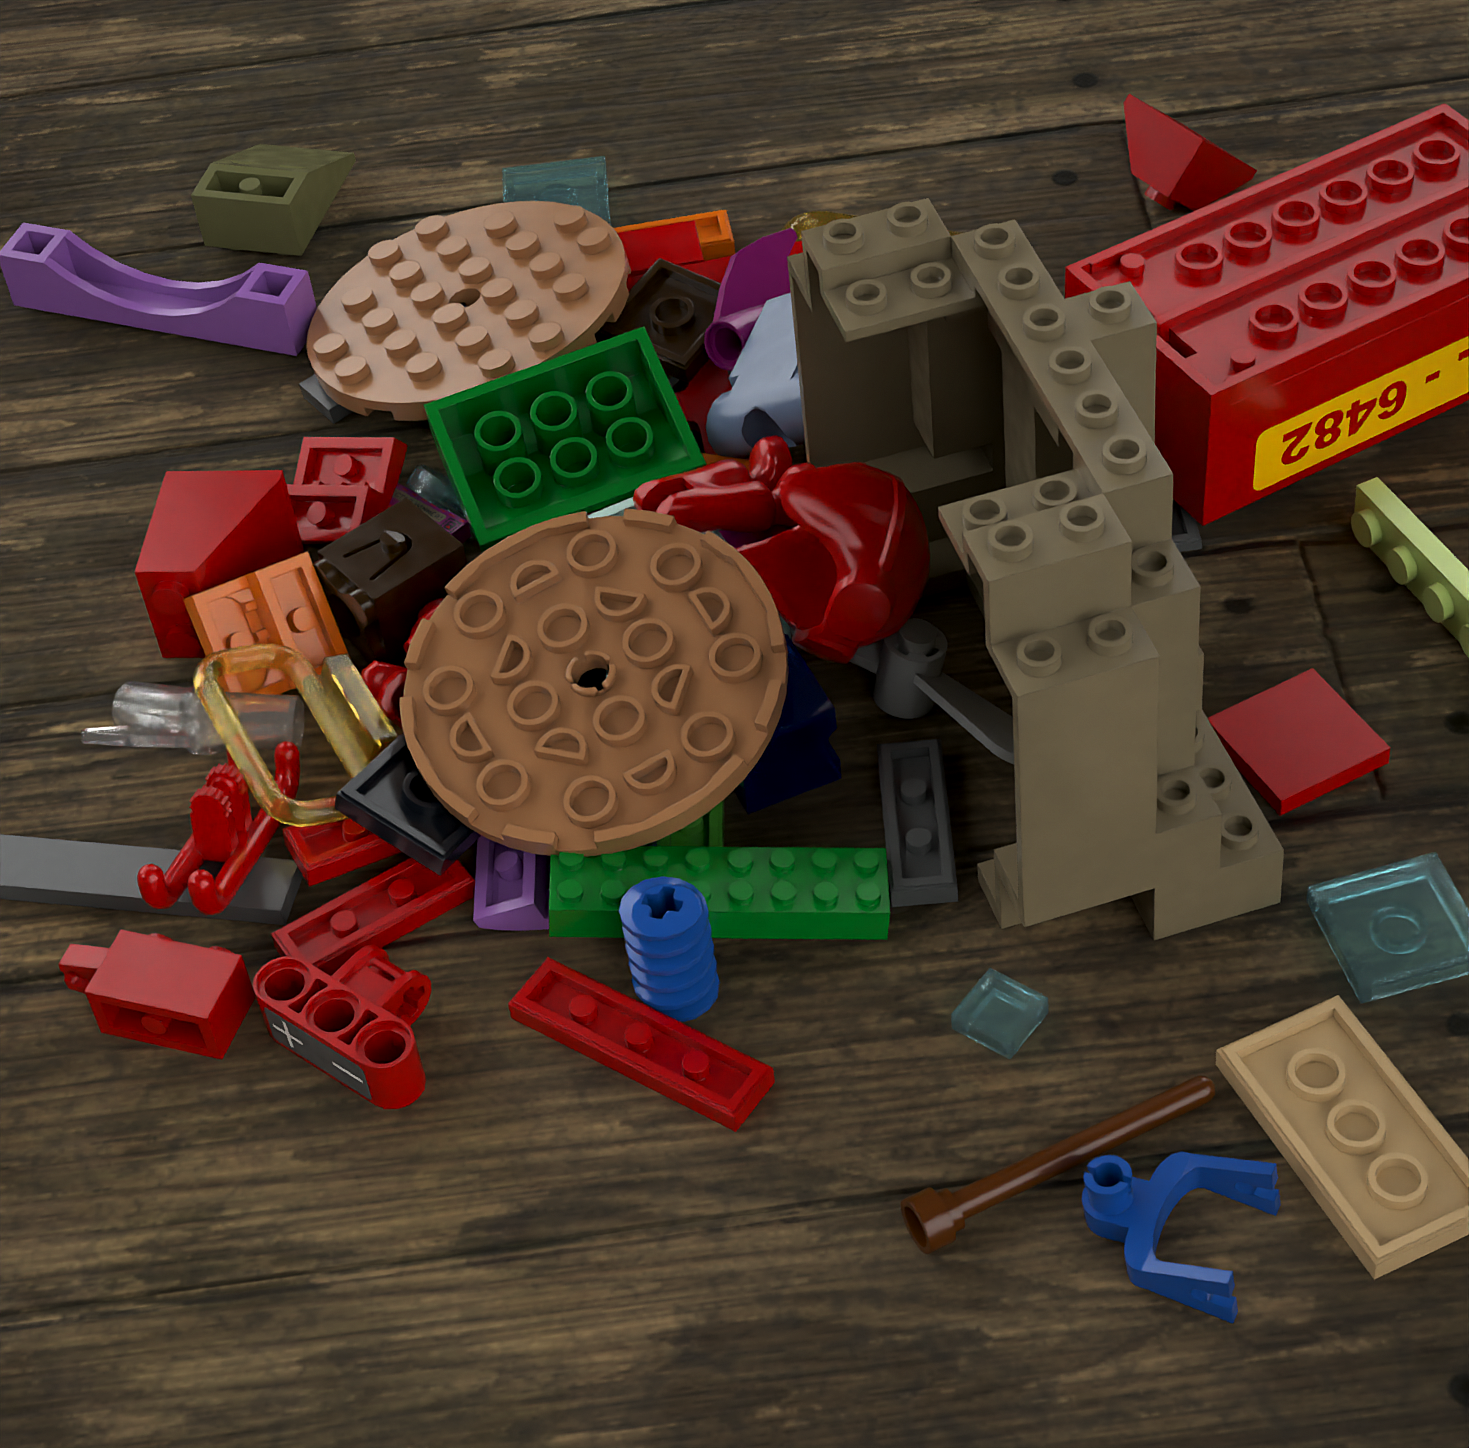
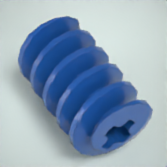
(670, 947)

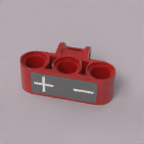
(350, 1021)

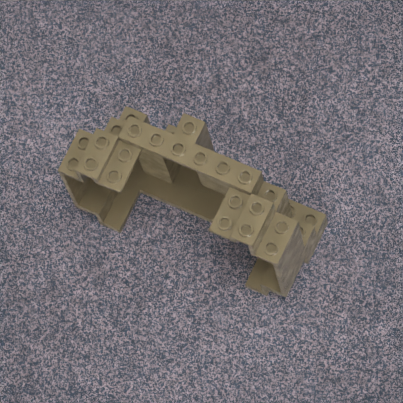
(1047, 498)

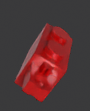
(163, 991)

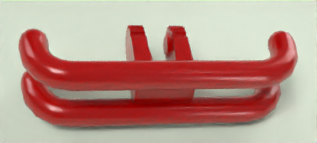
(222, 834)

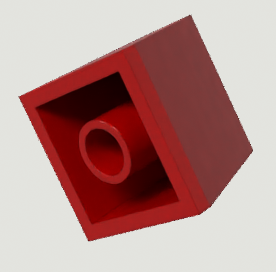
(206, 534)

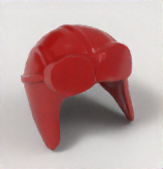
(850, 562)

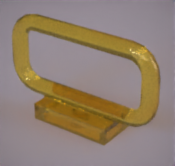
(336, 700)

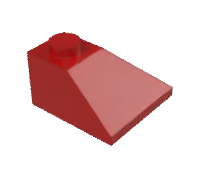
(1177, 160)

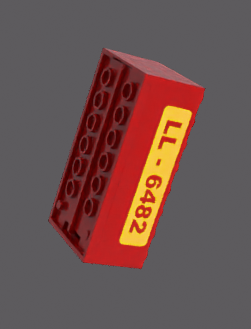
(1305, 312)

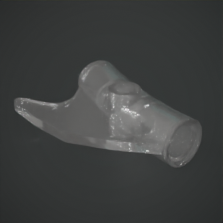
(175, 718)

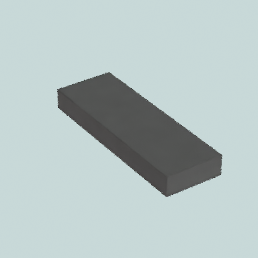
(917, 823)

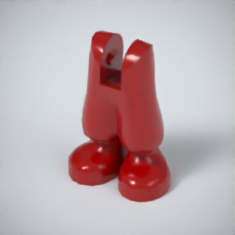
(725, 492)

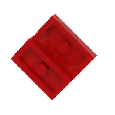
(343, 484)

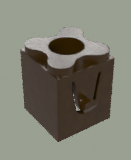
(385, 576)

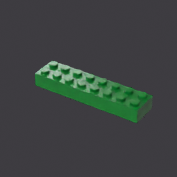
(745, 889)

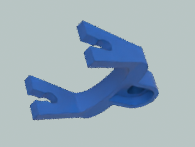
(1137, 1209)

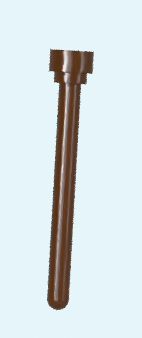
(938, 1215)

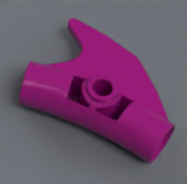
(749, 281)

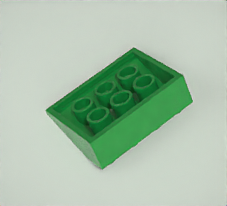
(562, 436)

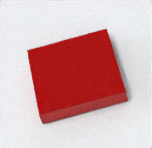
(1298, 741)

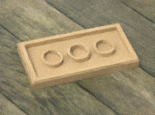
(1353, 1134)

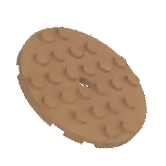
(533, 290)
(578, 768)

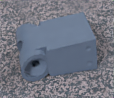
(764, 388)

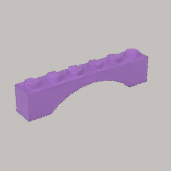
(65, 275)

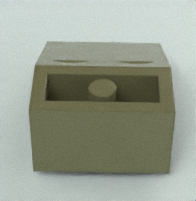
(268, 197)

